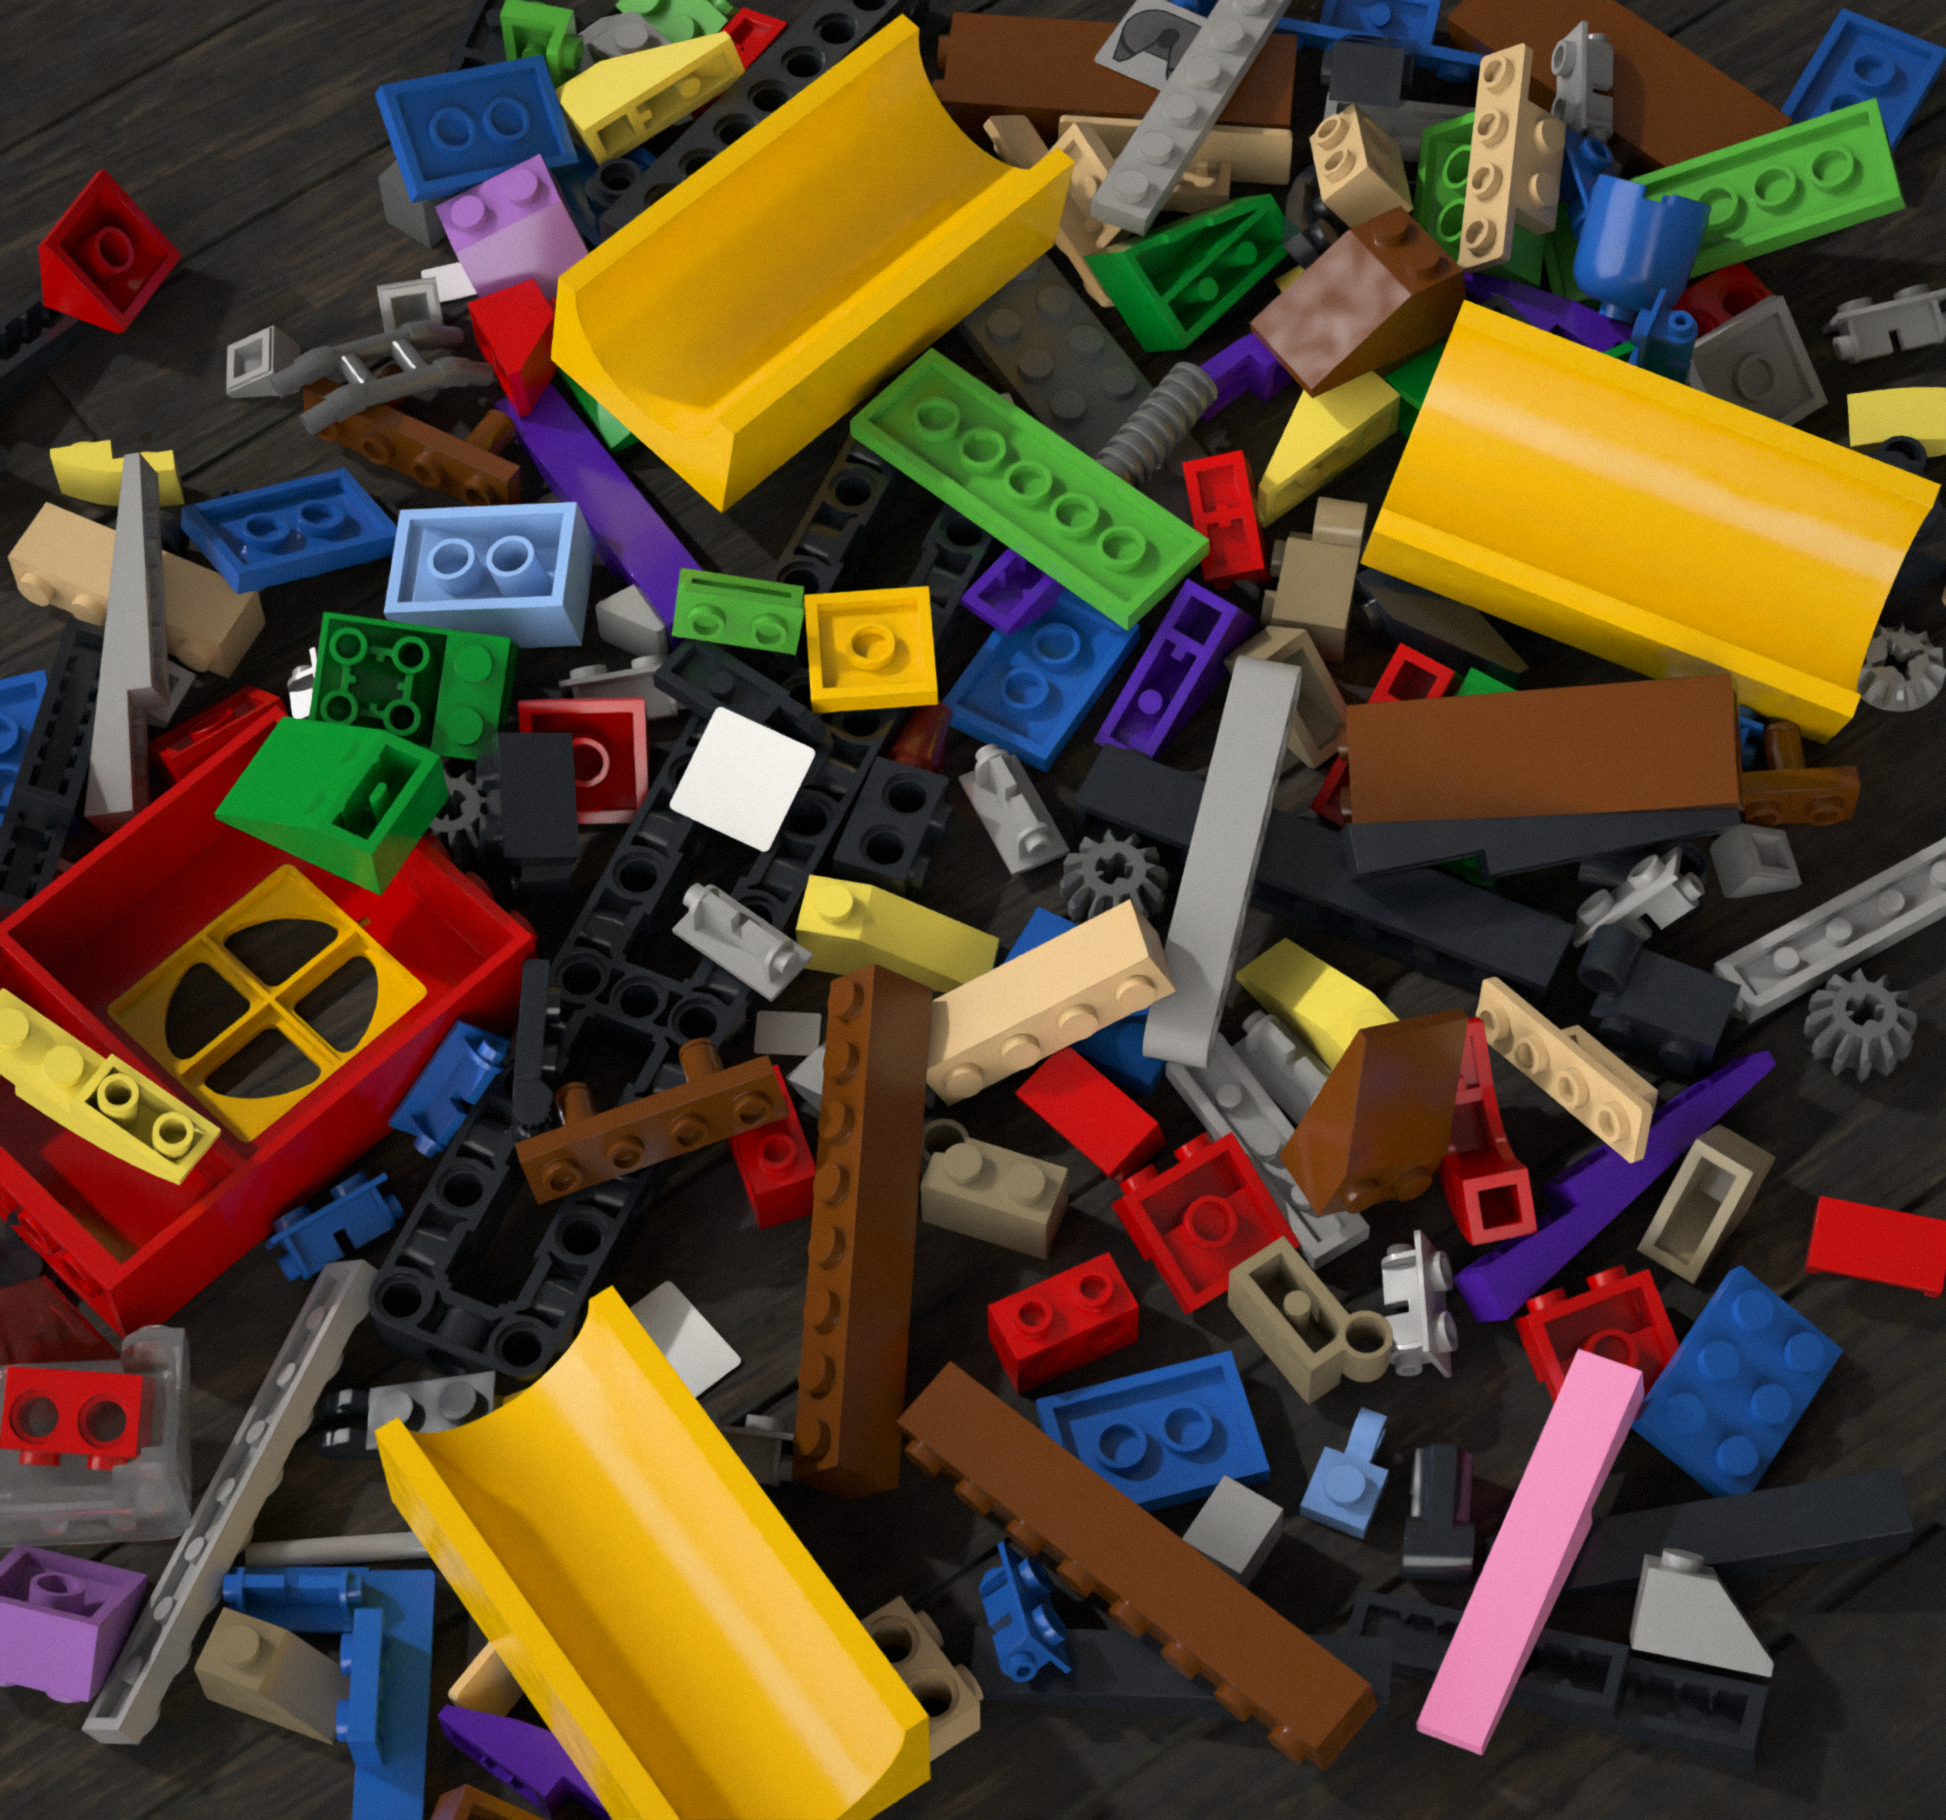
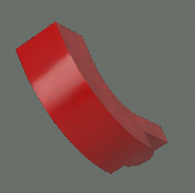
(1480, 1173)

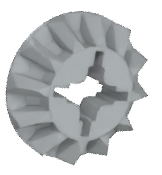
(1888, 688)

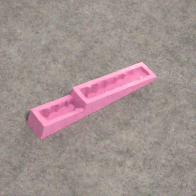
(1533, 1551)

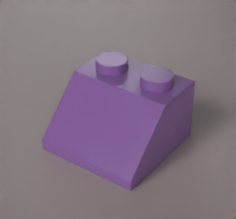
(514, 230)
(63, 1621)

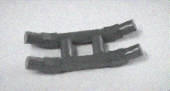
(364, 387)

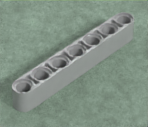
(1223, 860)

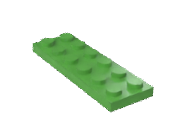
(1766, 192)
(1030, 488)

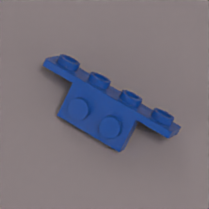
(1391, 19)
(389, 1694)

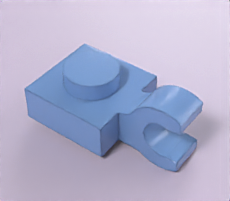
(1348, 1484)

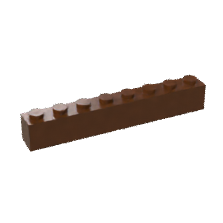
(863, 1234)
(1138, 1567)

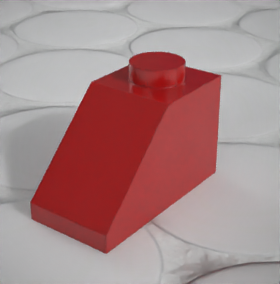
(516, 339)

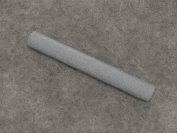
(335, 1550)

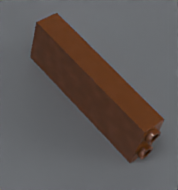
(1051, 71)
(1663, 95)
(1546, 752)

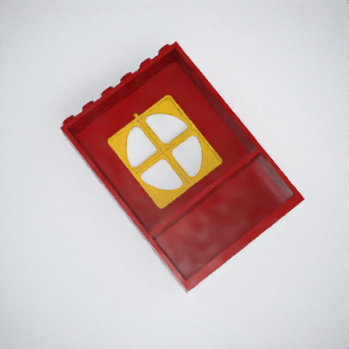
(103, 964)

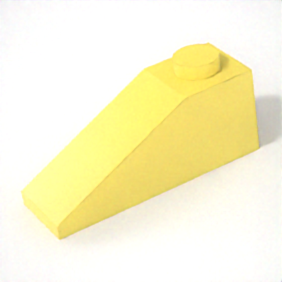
(644, 92)
(1325, 439)
(862, 925)
(1312, 999)

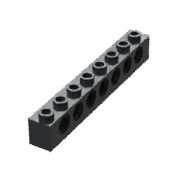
(793, 62)

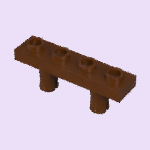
(432, 457)
(1796, 793)
(652, 1129)

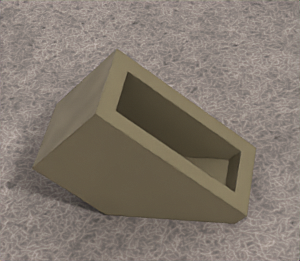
(1319, 701)
(1705, 1202)
(271, 1675)

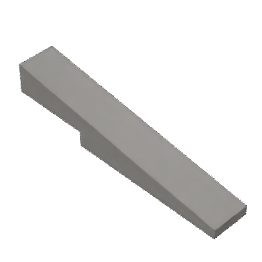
(133, 656)

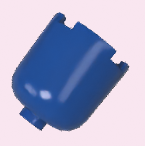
(1637, 247)

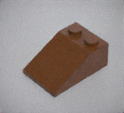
(1363, 303)
(1381, 1116)

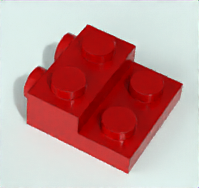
(1201, 1217)
(1614, 1320)

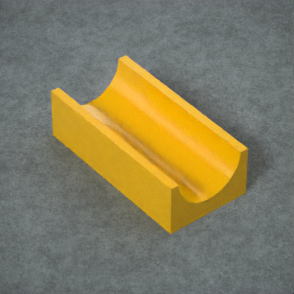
(800, 270)
(1647, 521)
(657, 1596)

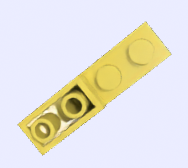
(99, 1096)

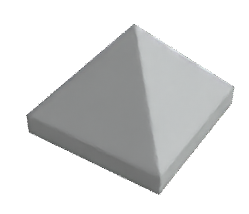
(409, 302)

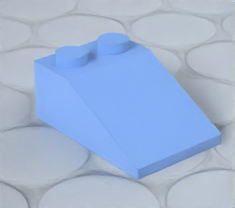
(494, 571)

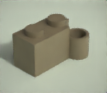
(1319, 576)
(990, 1190)
(1304, 1323)

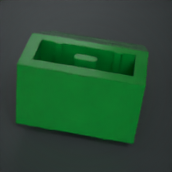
(414, 681)
(339, 798)

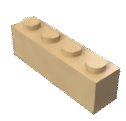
(69, 565)
(1045, 1001)

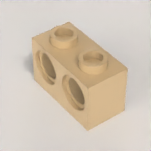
(1358, 167)
(929, 1672)

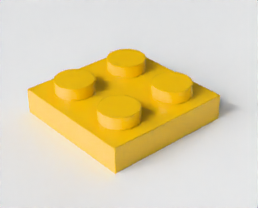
(870, 649)

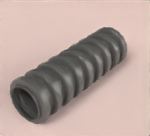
(1159, 424)

